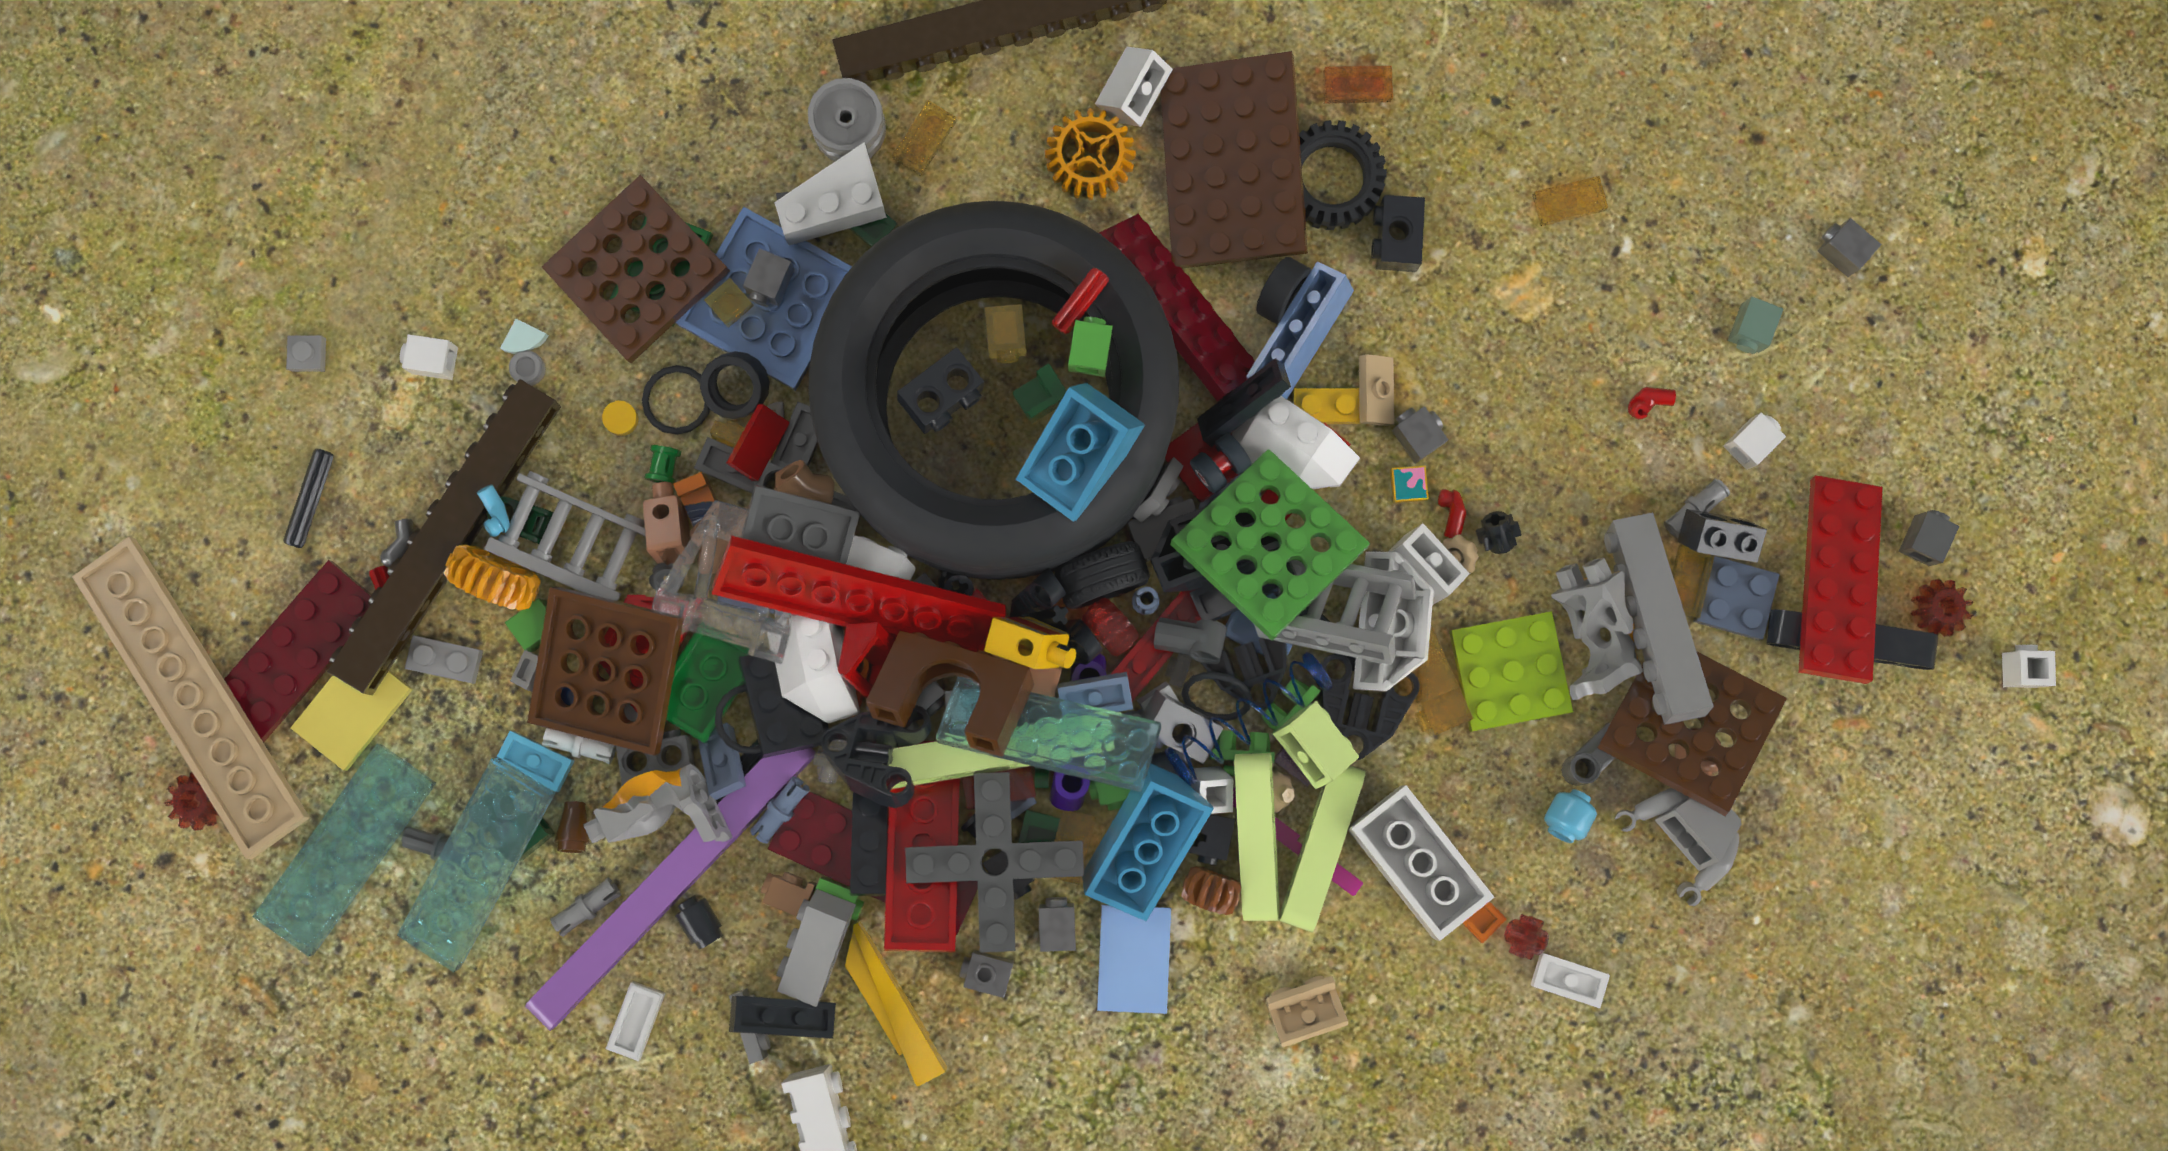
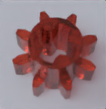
(1526, 937)

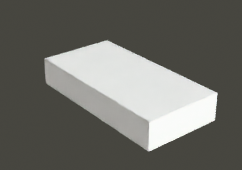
(635, 1021)

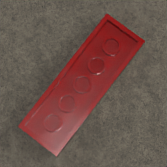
(1841, 580)
(921, 914)

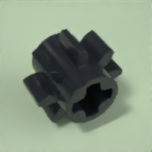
(1498, 532)

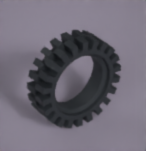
(1372, 169)

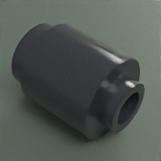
(699, 922)

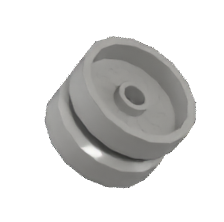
(838, 103)

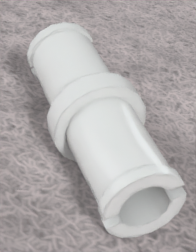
(579, 745)

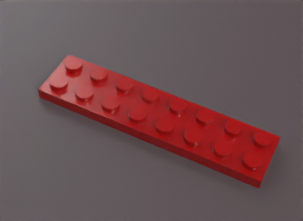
(850, 594)

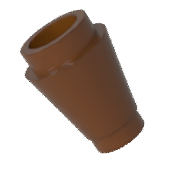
(571, 832)

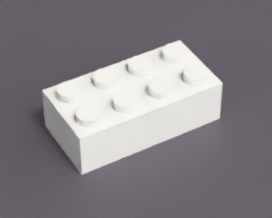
(1420, 862)

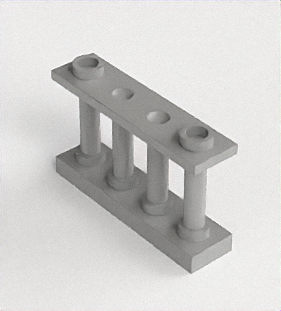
(540, 558)
(1342, 636)

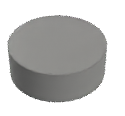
(527, 367)

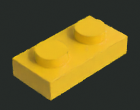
(1329, 404)

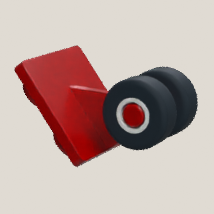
(1207, 467)

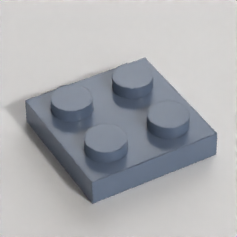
(1738, 598)

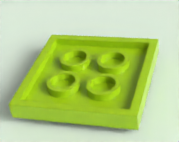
(1511, 671)

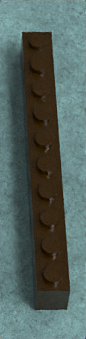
(970, 30)
(451, 522)

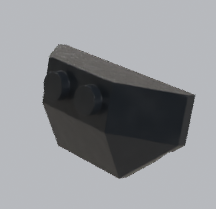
(1175, 571)

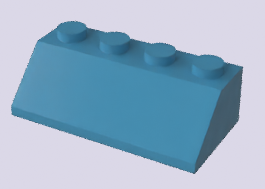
(1146, 844)

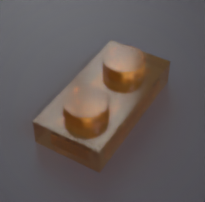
(1358, 84)

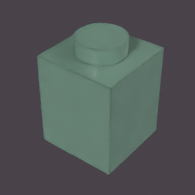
(1755, 325)

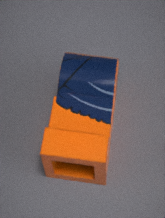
(695, 495)

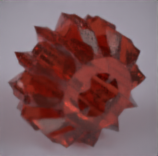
(1951, 601)
(1110, 627)
(186, 807)

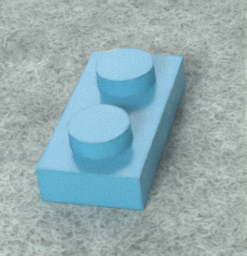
(536, 760)

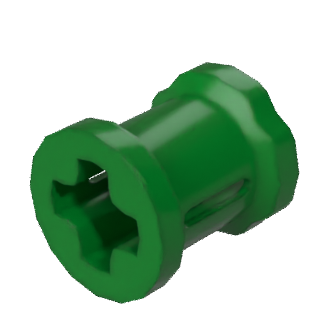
(662, 464)

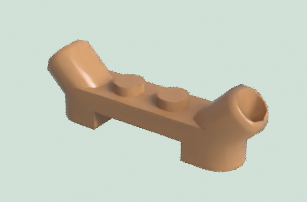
(792, 479)

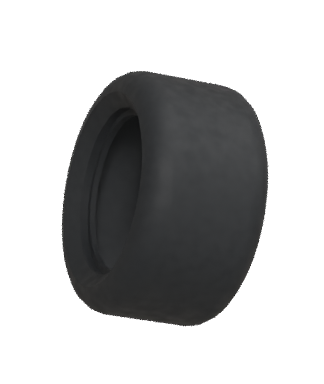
(955, 259)

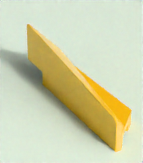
(892, 1007)

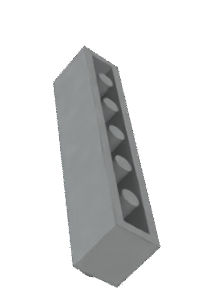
(1658, 619)

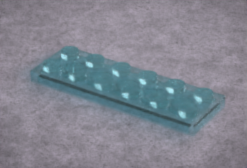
(1064, 737)
(344, 850)
(475, 864)

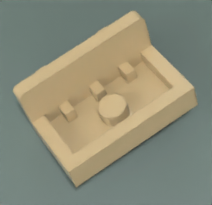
(1306, 1010)

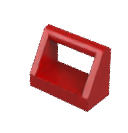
(862, 641)

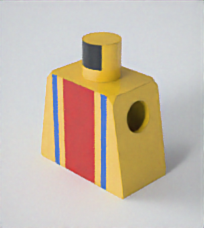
(1039, 644)

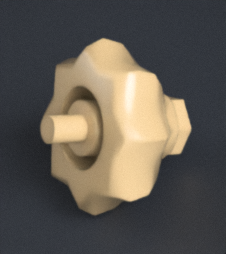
(1463, 551)
(1282, 790)

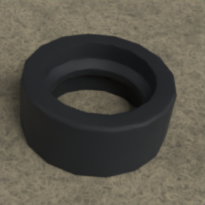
(1281, 289)
(715, 400)

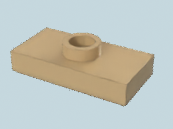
(1376, 390)

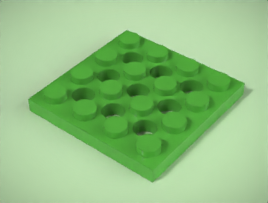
(1245, 543)

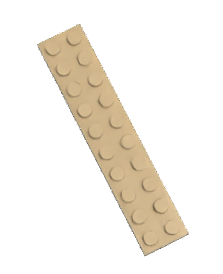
(191, 698)

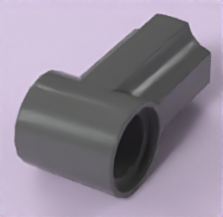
(1200, 640)
(1594, 758)

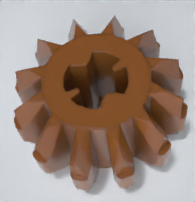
(1211, 890)

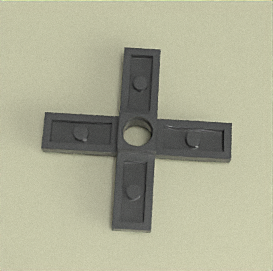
(796, 444)
(965, 862)

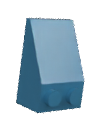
(1079, 450)

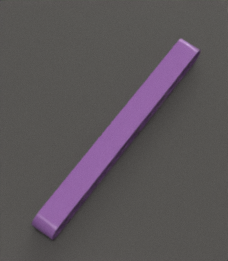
(661, 891)

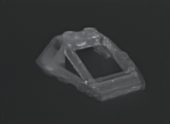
(756, 630)

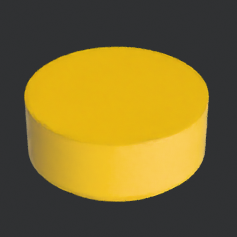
(620, 418)

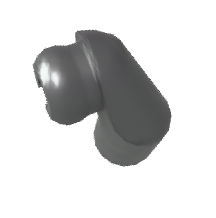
(397, 549)

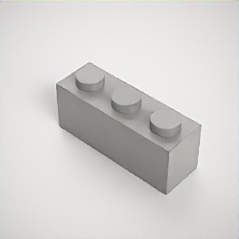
(814, 947)

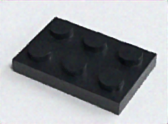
(777, 721)

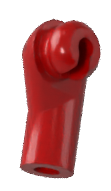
(1648, 398)
(1456, 510)

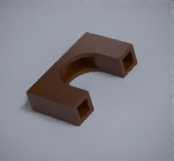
(919, 661)

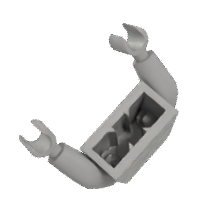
(1698, 831)

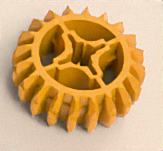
(1079, 163)
(492, 577)

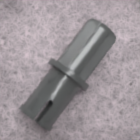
(424, 842)

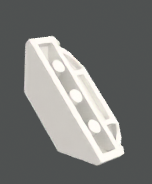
(1299, 442)
(1409, 627)
(811, 670)

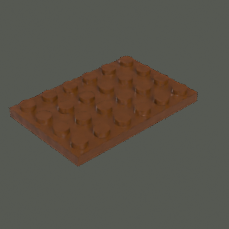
(1233, 161)

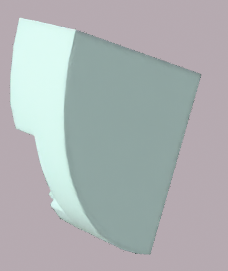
(522, 338)

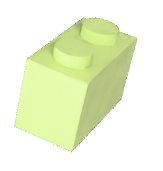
(1316, 745)

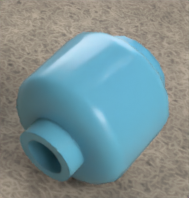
(1570, 816)

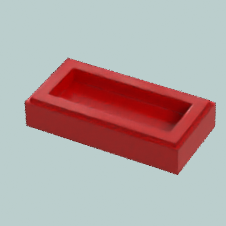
(757, 442)

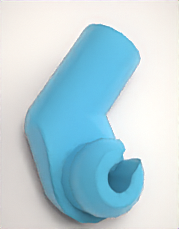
(494, 505)

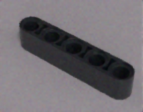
(1892, 644)

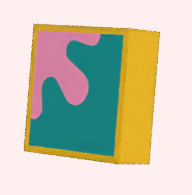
(1409, 484)

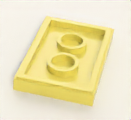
(345, 721)

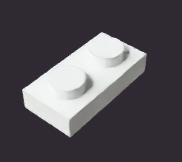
(1570, 980)

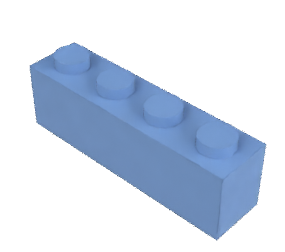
(1306, 323)

